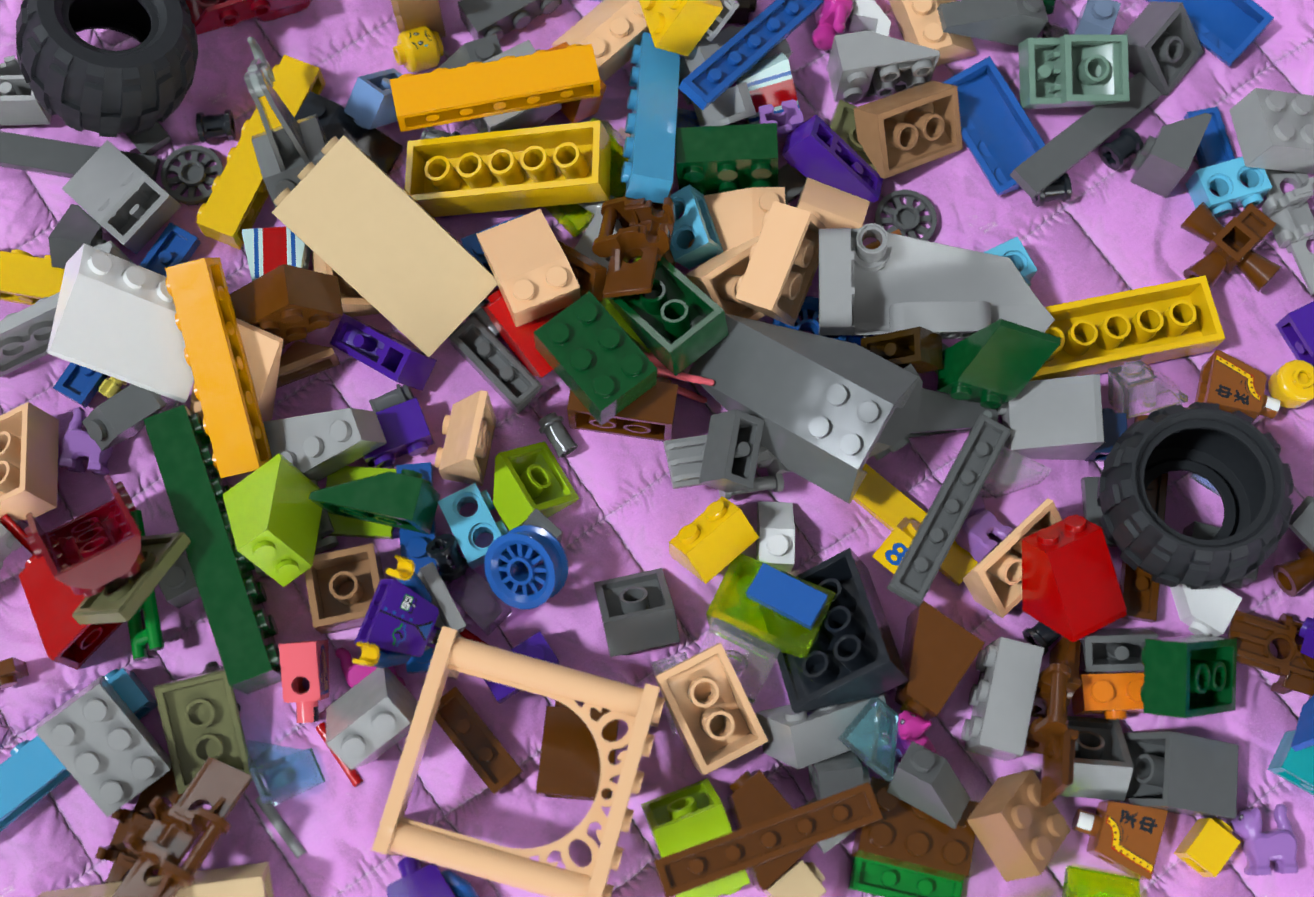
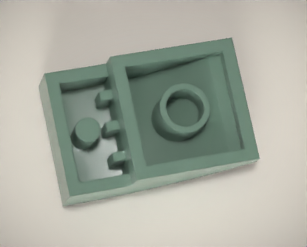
(1073, 71)

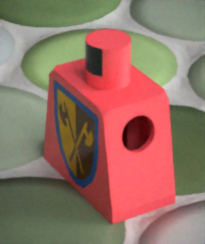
(310, 661)

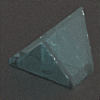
(874, 737)
(282, 771)

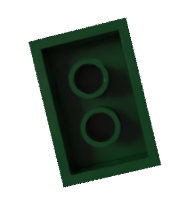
(727, 157)
(595, 358)
(1189, 675)

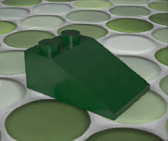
(673, 319)
(994, 363)
(384, 499)

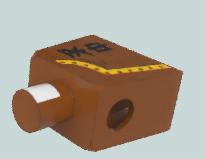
(1235, 387)
(1123, 835)

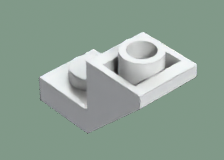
(869, 17)

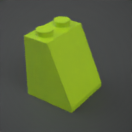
(275, 519)
(689, 819)

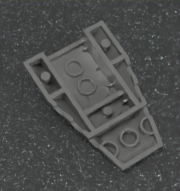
(816, 395)

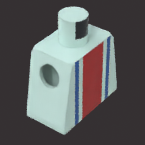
(769, 84)
(273, 247)

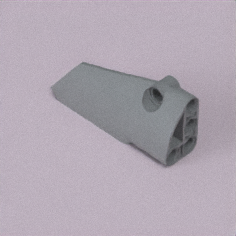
(917, 285)

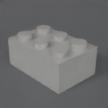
(1276, 130)
(1002, 699)
(104, 746)

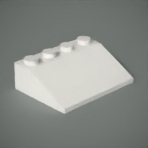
(120, 324)

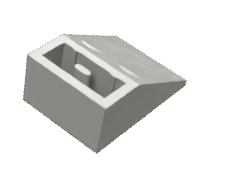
(877, 65)
(121, 197)

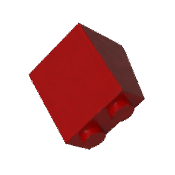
(519, 338)
(1070, 578)
(52, 609)

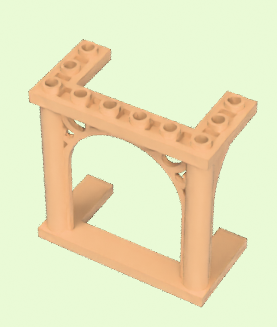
(513, 866)

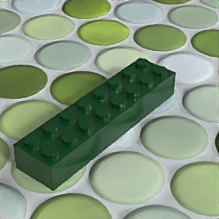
(222, 573)

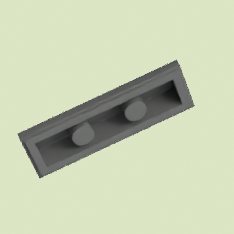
(495, 364)

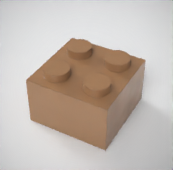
(343, 587)
(1016, 828)

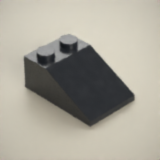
(337, 123)

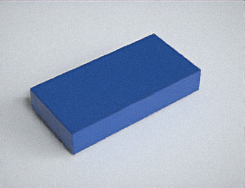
(1215, 142)
(787, 596)

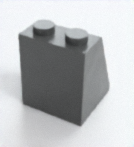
(1183, 774)

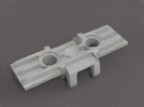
(1292, 218)
(686, 459)

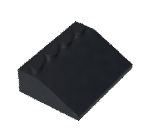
(854, 646)

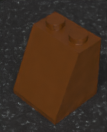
(934, 659)
(570, 755)
(751, 803)

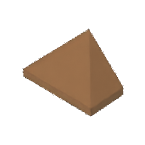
(305, 360)

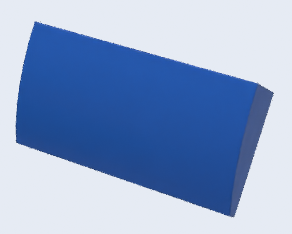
(1226, 25)
(994, 124)

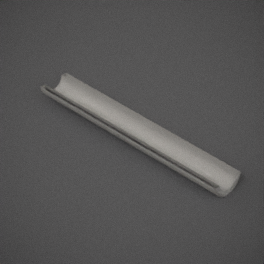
(281, 828)

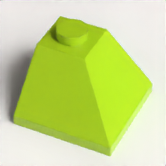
(527, 481)

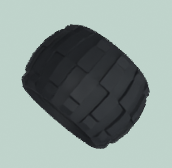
(103, 87)
(1227, 453)

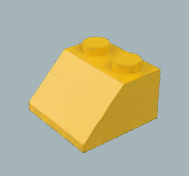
(712, 540)

